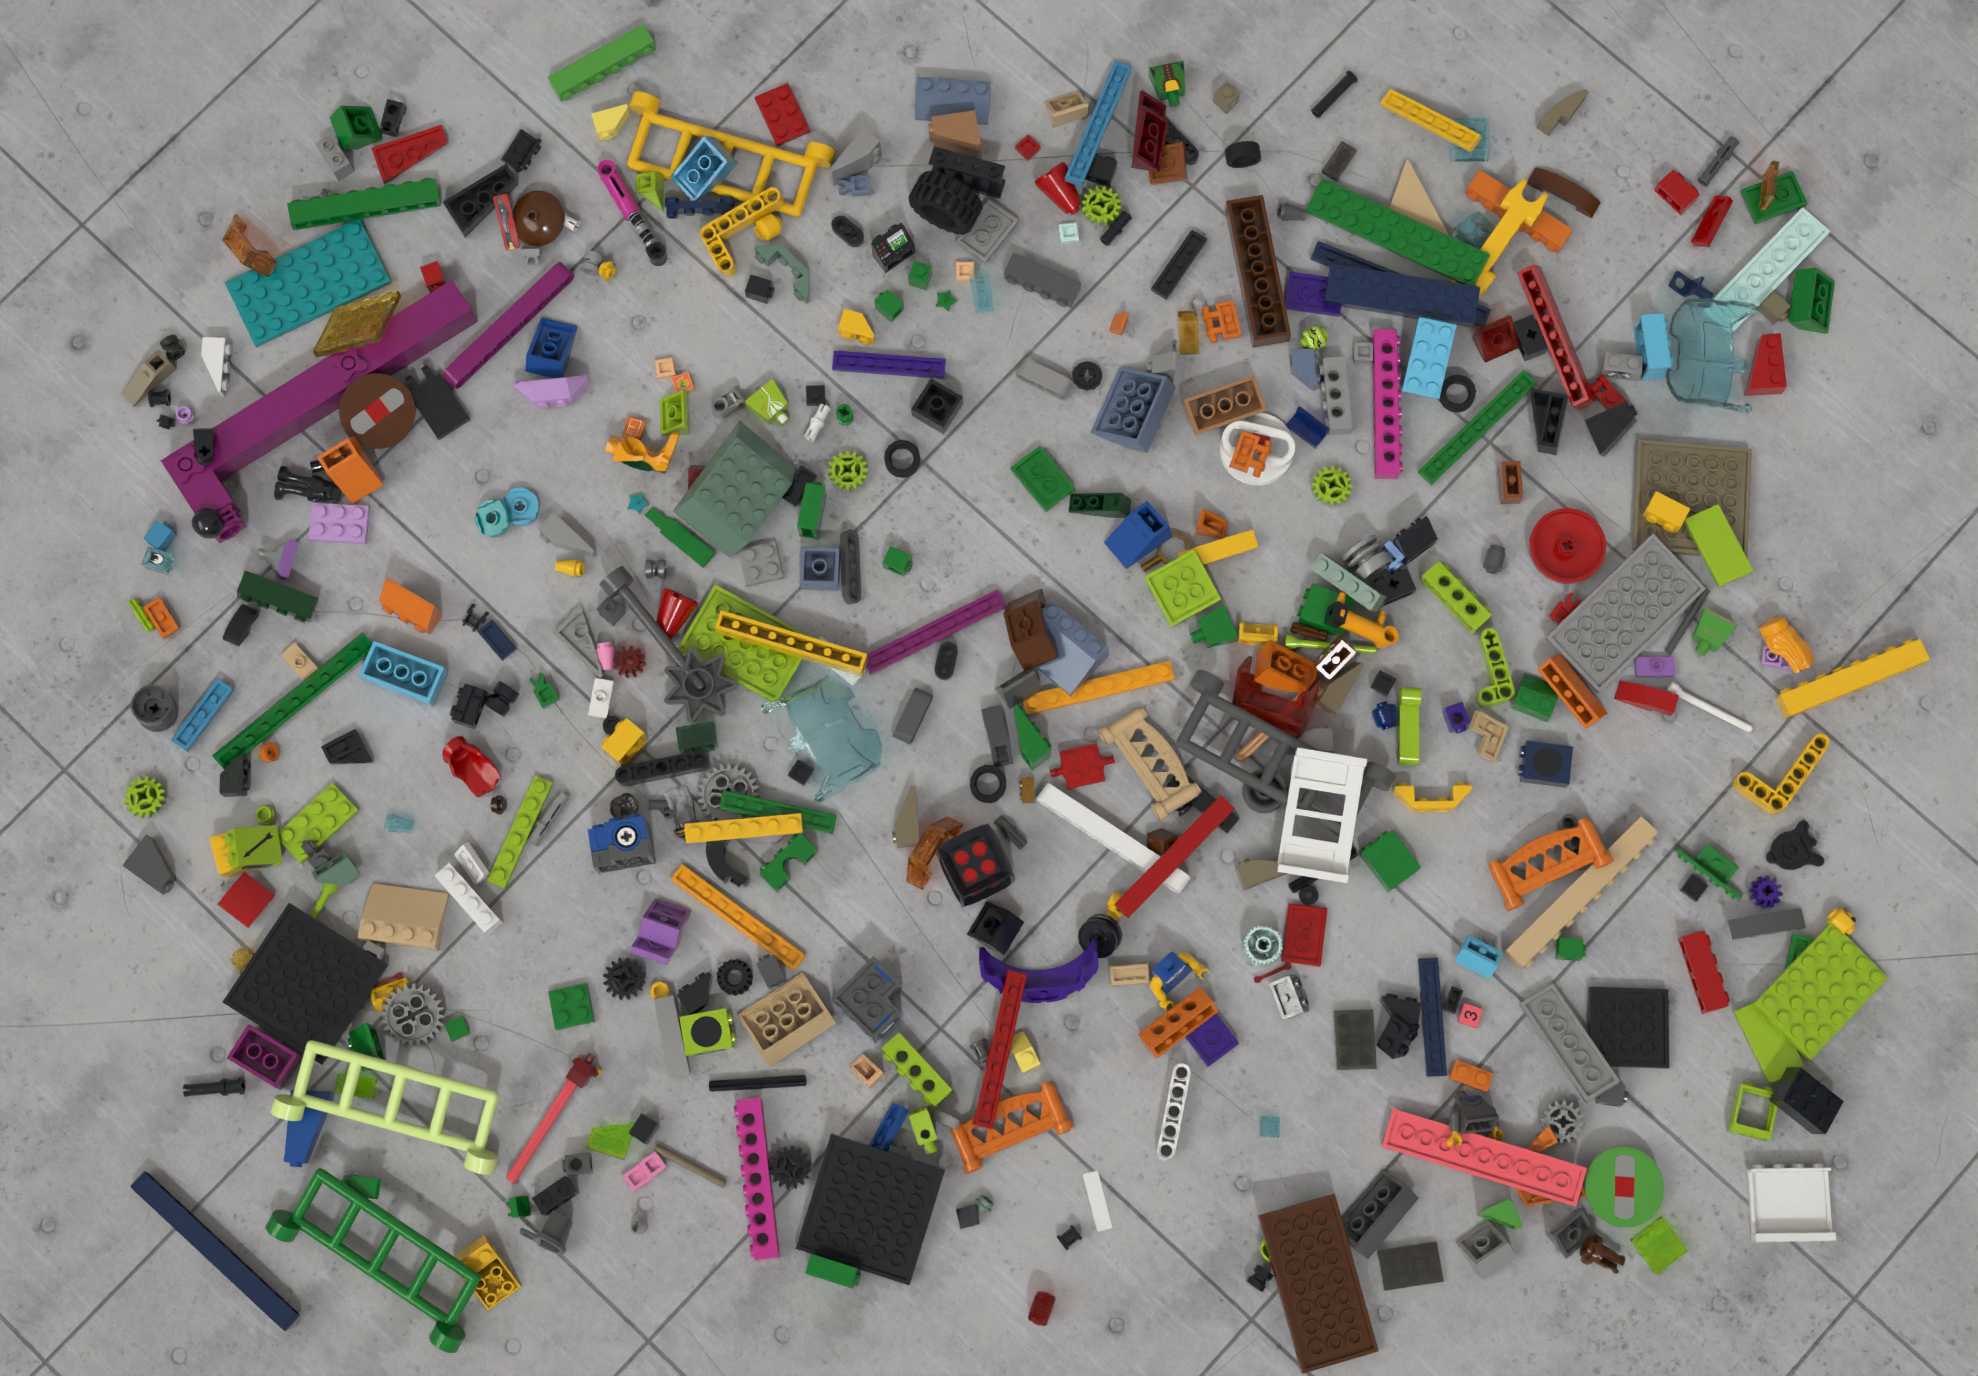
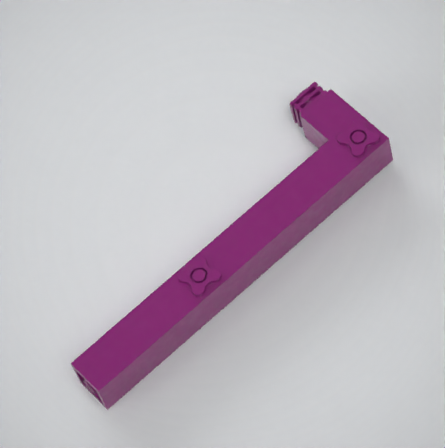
(309, 399)

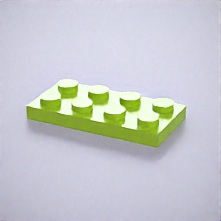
(317, 822)

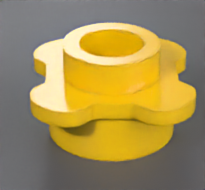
(607, 270)

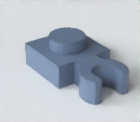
(858, 186)

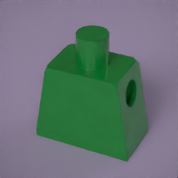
(1215, 629)

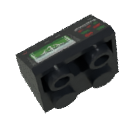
(892, 247)

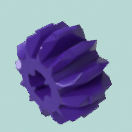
(1773, 891)

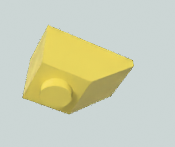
(610, 121)
(1024, 1053)

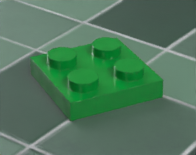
(571, 1006)

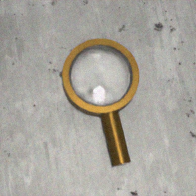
(1168, 551)

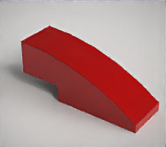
(1646, 697)

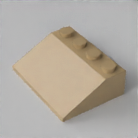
(404, 917)
(786, 1019)

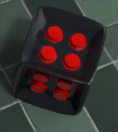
(975, 865)

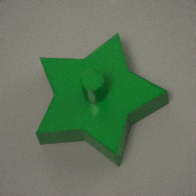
(945, 300)

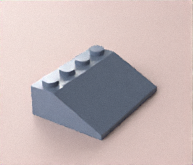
(1134, 408)
(1077, 649)

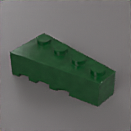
(276, 597)

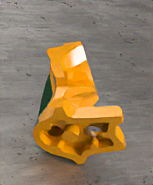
(636, 455)

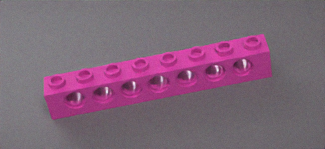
(1383, 468)
(771, 1248)

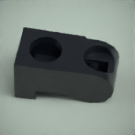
(392, 117)

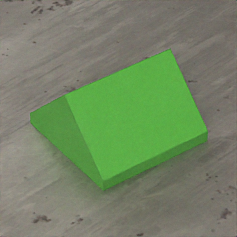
(1503, 1214)

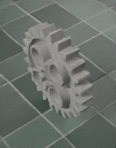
(734, 778)
(420, 1030)

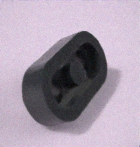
(850, 230)
(945, 661)

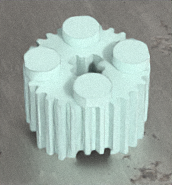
(1265, 935)

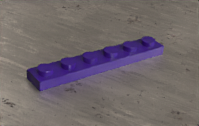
(889, 364)

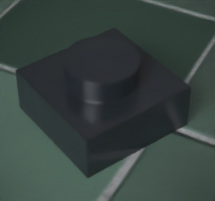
(815, 395)
(1383, 683)
(800, 772)
(1693, 888)

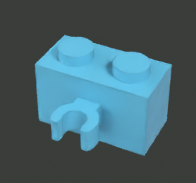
(1478, 956)

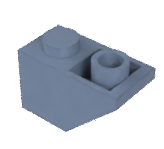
(1303, 367)

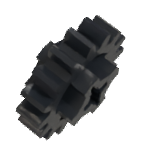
(626, 970)
(781, 1169)

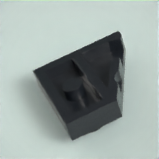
(347, 750)

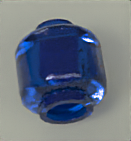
(1385, 715)

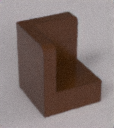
(1160, 841)

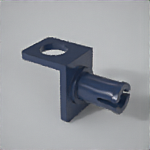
(1690, 286)

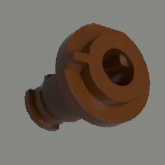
(1594, 1250)

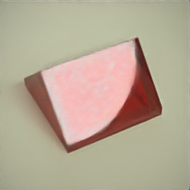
(1496, 339)

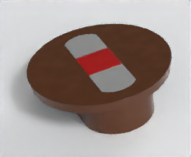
(377, 410)

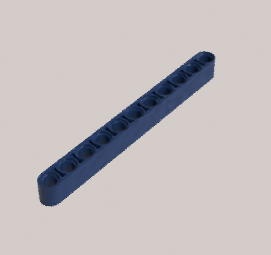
(215, 1250)

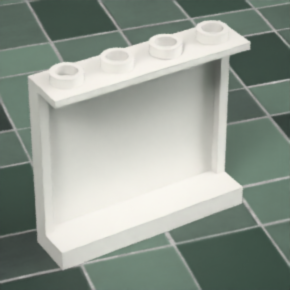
(1789, 1203)

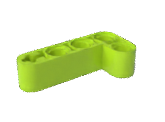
(1492, 666)
(1408, 726)

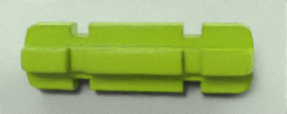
(141, 614)

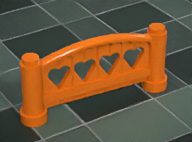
(1590, 850)
(1052, 1116)

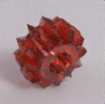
(629, 668)
(1041, 1308)

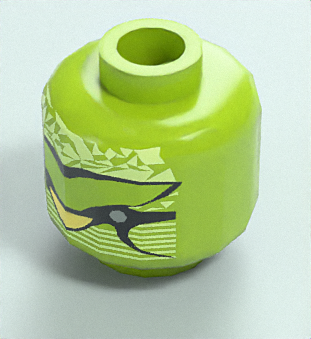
(1314, 337)

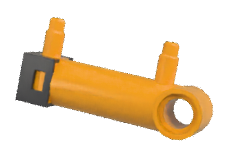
(1339, 616)

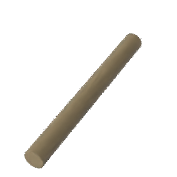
(690, 1166)

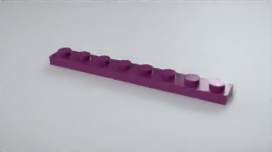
(935, 631)

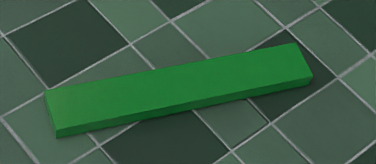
(758, 807)

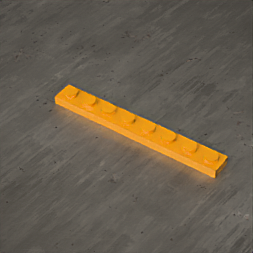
(1100, 688)

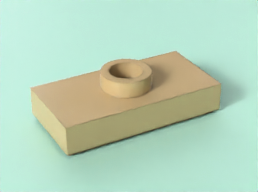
(299, 661)
(1129, 974)

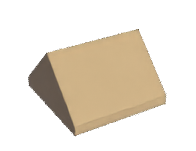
(1066, 108)

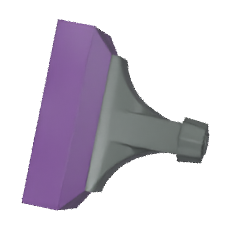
(280, 558)

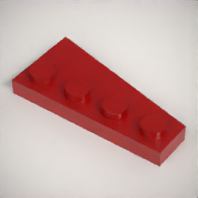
(405, 152)

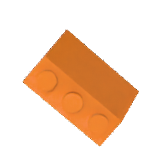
(409, 607)

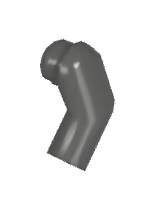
(661, 805)

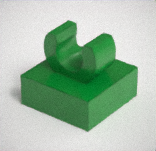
(519, 1207)

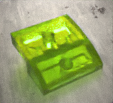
(1658, 1245)

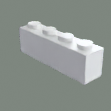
(468, 899)

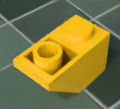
(855, 326)

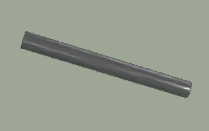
(1686, 622)

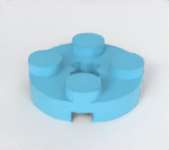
(528, 499)

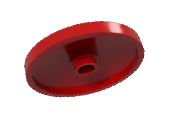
(1567, 546)

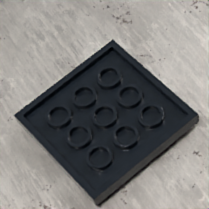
(1630, 1026)

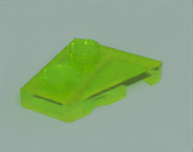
(611, 1140)

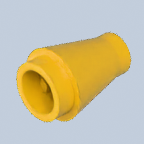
(570, 567)

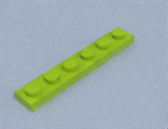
(520, 832)

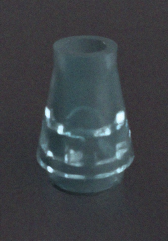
(398, 824)

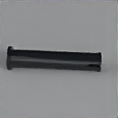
(1334, 94)

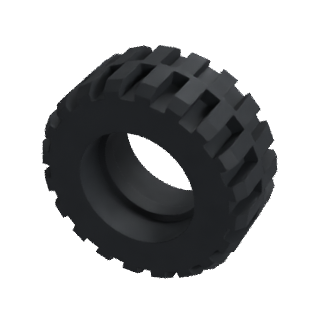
(945, 202)

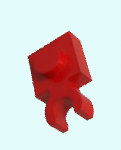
(1562, 609)

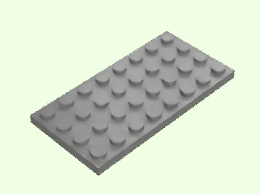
(1625, 613)

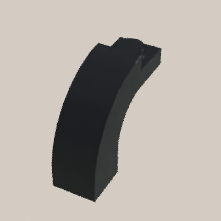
(716, 858)

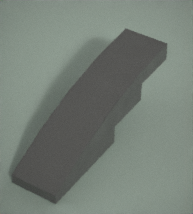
(1766, 924)

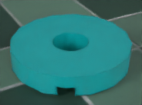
(502, 521)

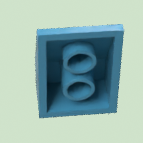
(703, 168)

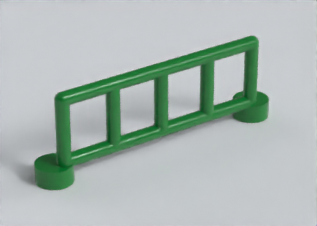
(286, 1225)

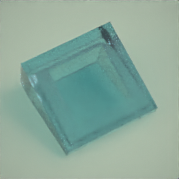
(1269, 1126)

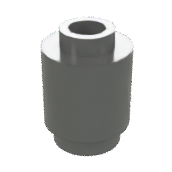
(1494, 559)

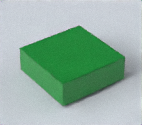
(457, 1028)

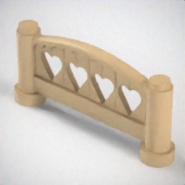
(1166, 798)

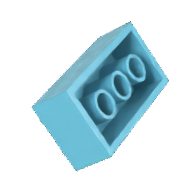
(1428, 356)
(403, 674)

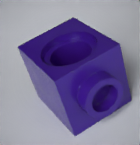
(1456, 709)

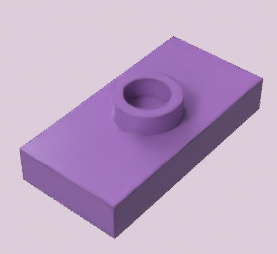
(1654, 666)

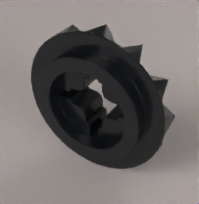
(1093, 371)

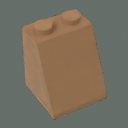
(956, 133)

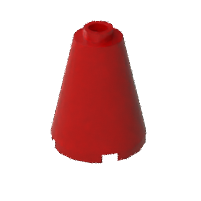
(1058, 190)
(674, 611)

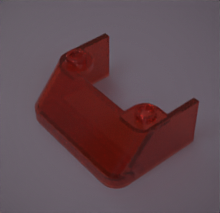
(1280, 712)

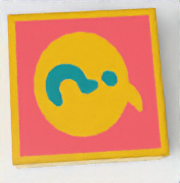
(682, 382)

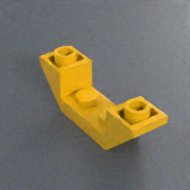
(1406, 795)

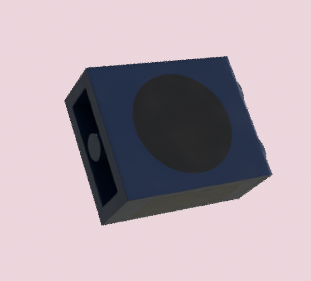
(1545, 764)

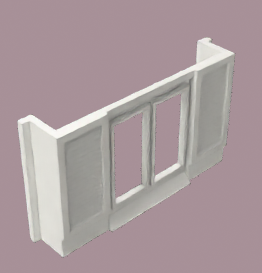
(1329, 774)

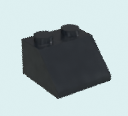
(995, 928)

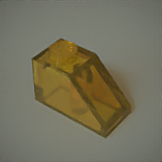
(1188, 332)

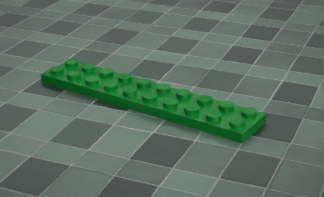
(1397, 233)

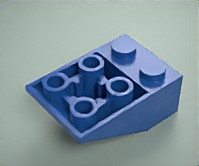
(1138, 535)

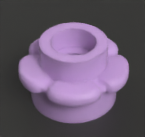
(184, 410)

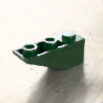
(1100, 504)

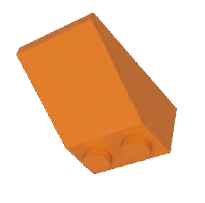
(1283, 669)

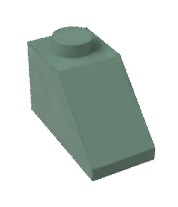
(337, 871)

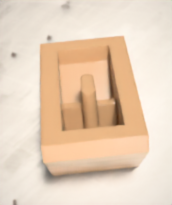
(866, 1071)

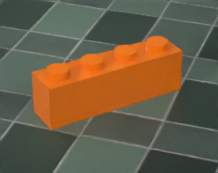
(1572, 691)

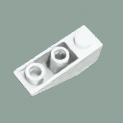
(215, 355)

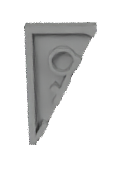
(577, 638)

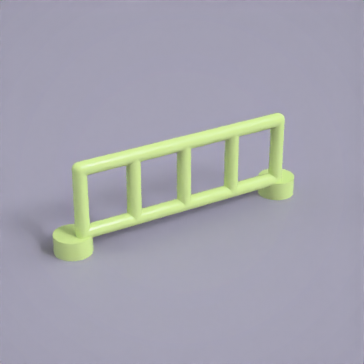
(477, 1157)

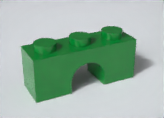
(799, 849)

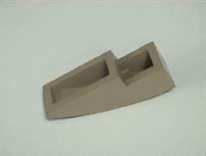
(1561, 112)

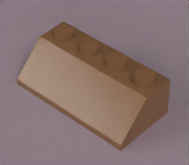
(1224, 405)

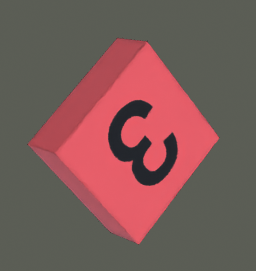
(1470, 1015)

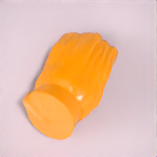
(1785, 641)

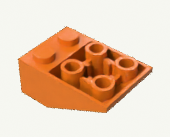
(351, 469)

